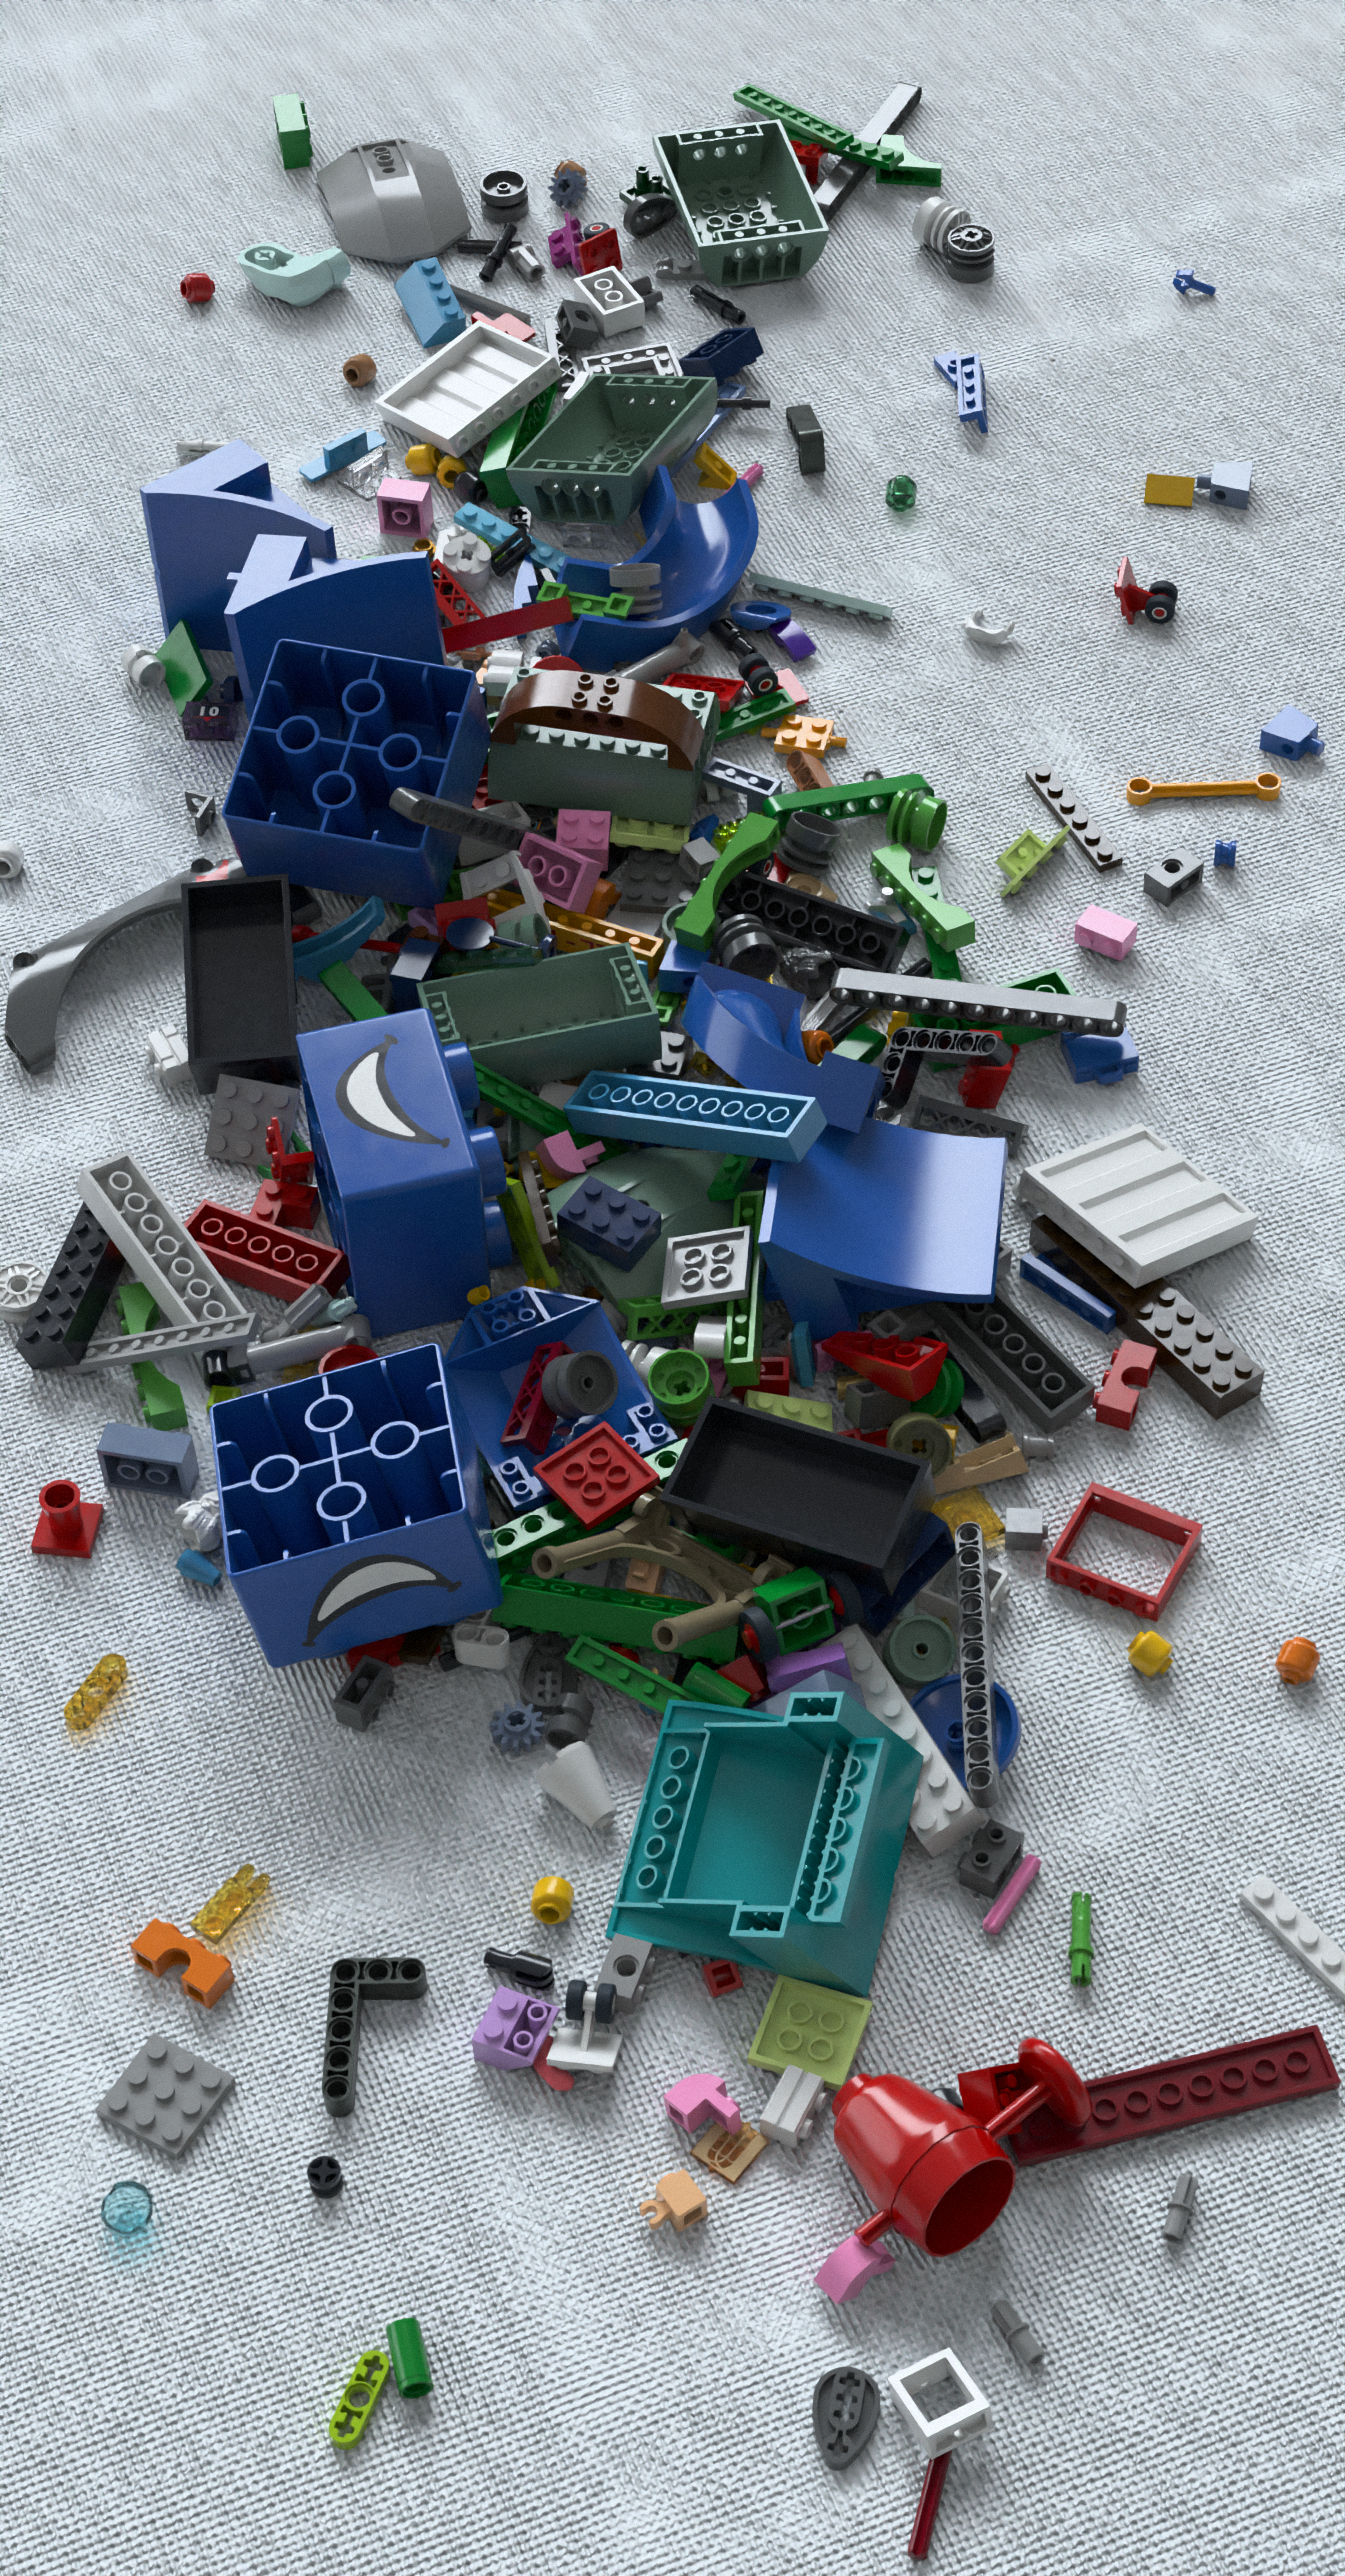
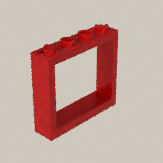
(1136, 1514)

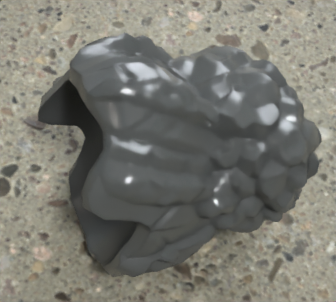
(808, 971)

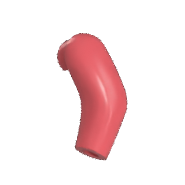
(555, 2077)

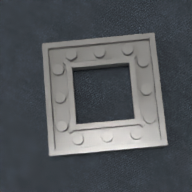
(658, 356)

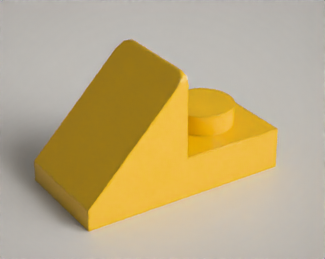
(715, 471)

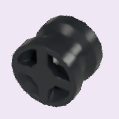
(319, 2171)

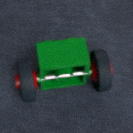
(798, 1612)

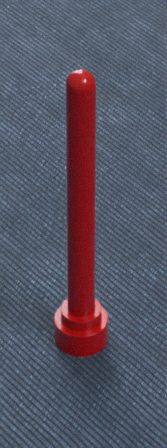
(303, 932)

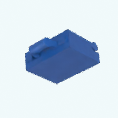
(1099, 1056)

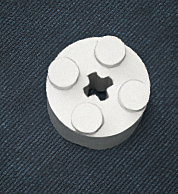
(468, 561)

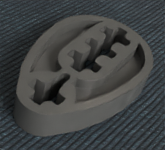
(657, 206)
(534, 1670)
(828, 2408)

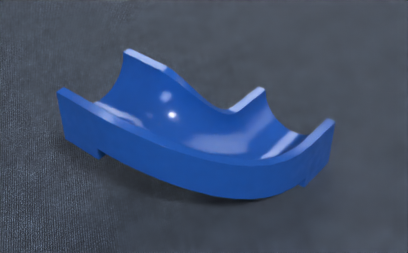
(757, 1040)

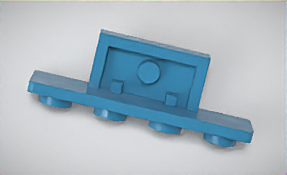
(342, 453)

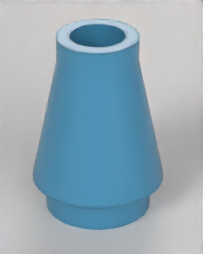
(197, 1567)

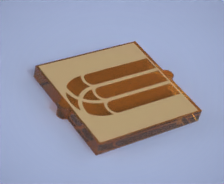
(729, 2154)

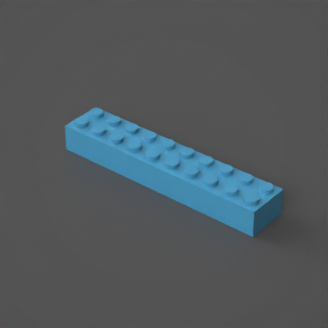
(696, 1115)

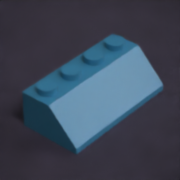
(430, 303)

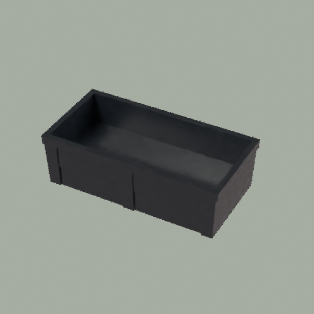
(240, 980)
(800, 1493)

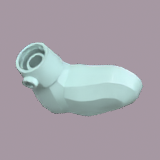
(294, 277)

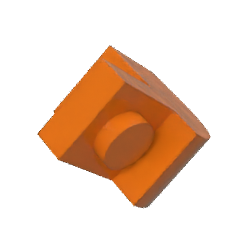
(602, 896)

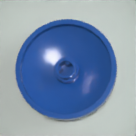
(941, 1713)

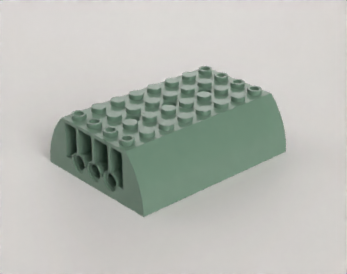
(765, 190)
(607, 443)
(602, 771)
(550, 1017)

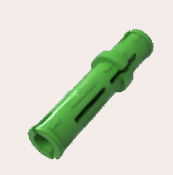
(1081, 1950)

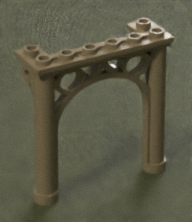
(652, 1539)

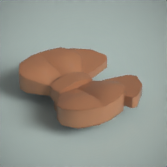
(474, 654)

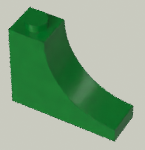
(912, 170)

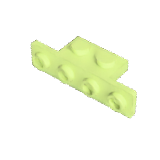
(1024, 854)

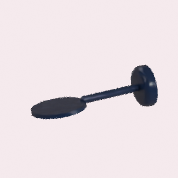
(477, 934)

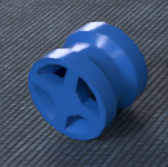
(1225, 853)

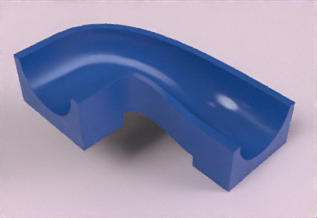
(701, 562)

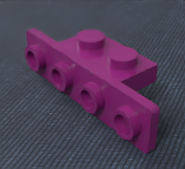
(565, 242)

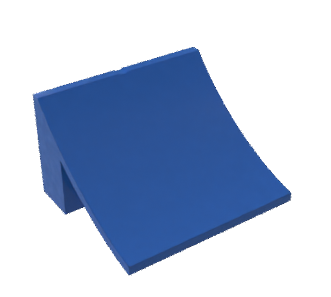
(205, 526)
(356, 605)
(882, 1223)

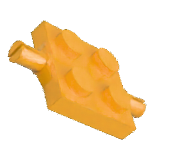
(804, 734)

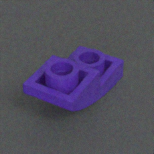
(793, 639)

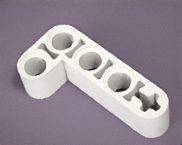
(710, 1336)
(481, 1642)

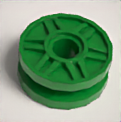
(945, 1395)

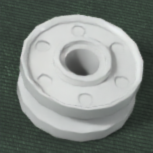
(19, 1290)

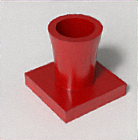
(65, 1523)

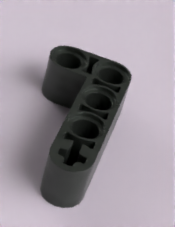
(808, 438)

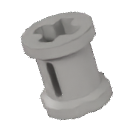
(1037, 1445)

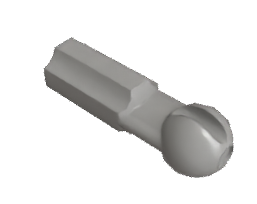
(300, 1313)

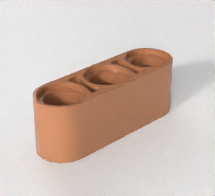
(807, 771)

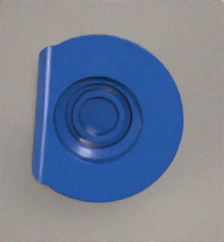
(758, 614)

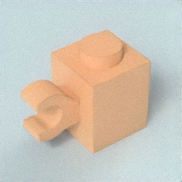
(645, 1576)
(676, 2200)

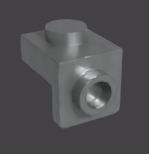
(645, 291)

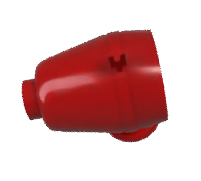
(934, 2165)

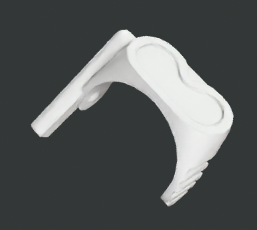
(988, 637)

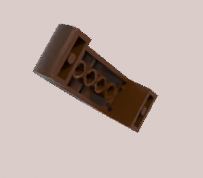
(604, 708)

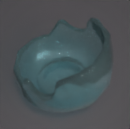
(127, 2208)

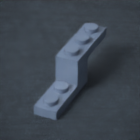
(743, 780)

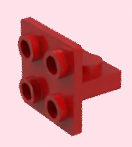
(451, 911)

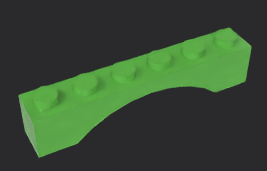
(751, 843)
(944, 922)
(163, 1397)

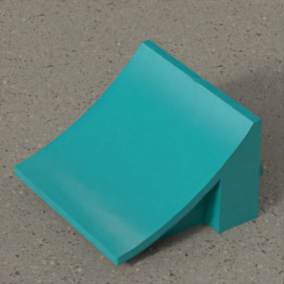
(770, 1838)

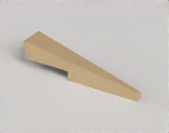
(981, 1465)

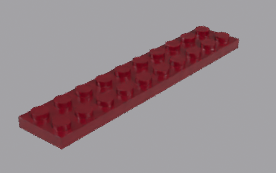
(1183, 2094)

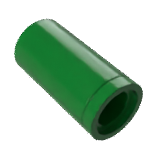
(715, 1688)
(409, 2358)

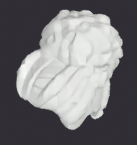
(201, 1522)

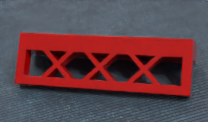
(442, 600)

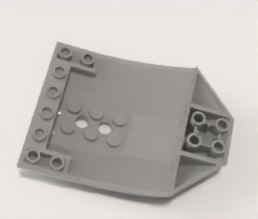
(394, 201)

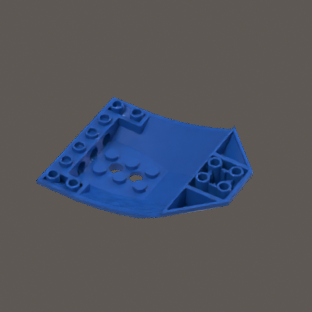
(490, 1366)

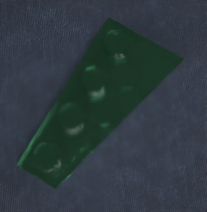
(488, 959)

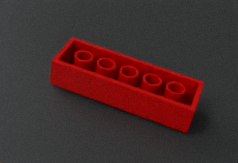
(265, 1254)

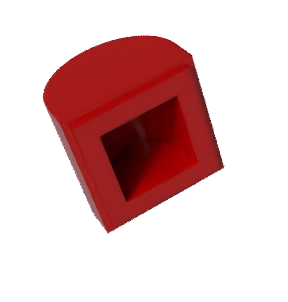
(721, 1977)

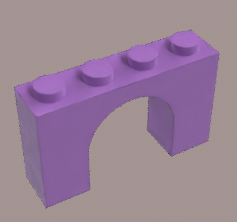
(797, 1666)

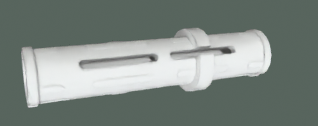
(198, 447)

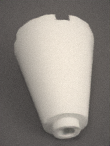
(579, 1786)

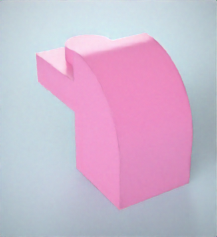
(563, 1159)
(702, 2097)
(851, 2267)

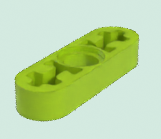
(361, 2415)

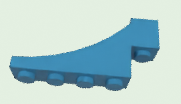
(339, 942)

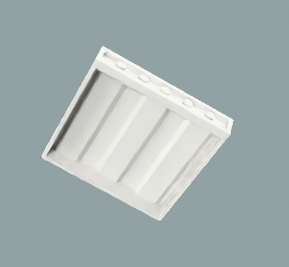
(468, 388)
(1137, 1204)

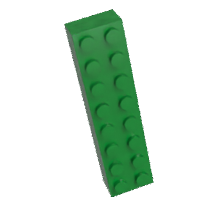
(509, 441)
(604, 1615)

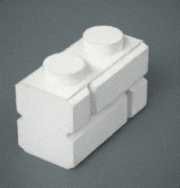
(169, 1055)
(793, 2106)

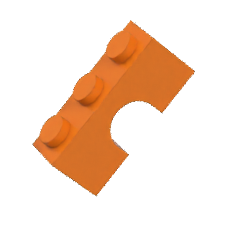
(164, 1946)

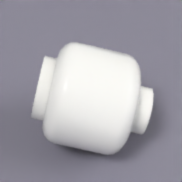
(10, 859)

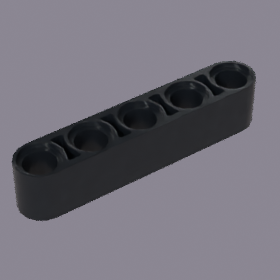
(976, 1410)

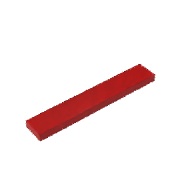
(507, 625)

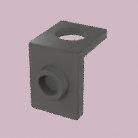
(205, 814)

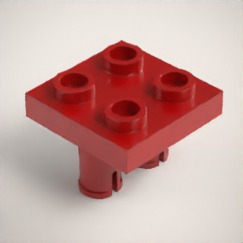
(811, 156)

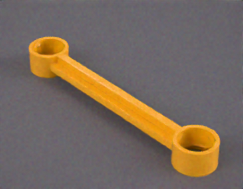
(1203, 789)

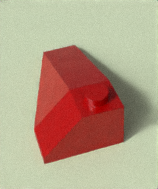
(895, 1365)

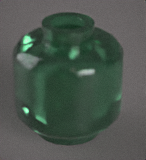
(901, 493)

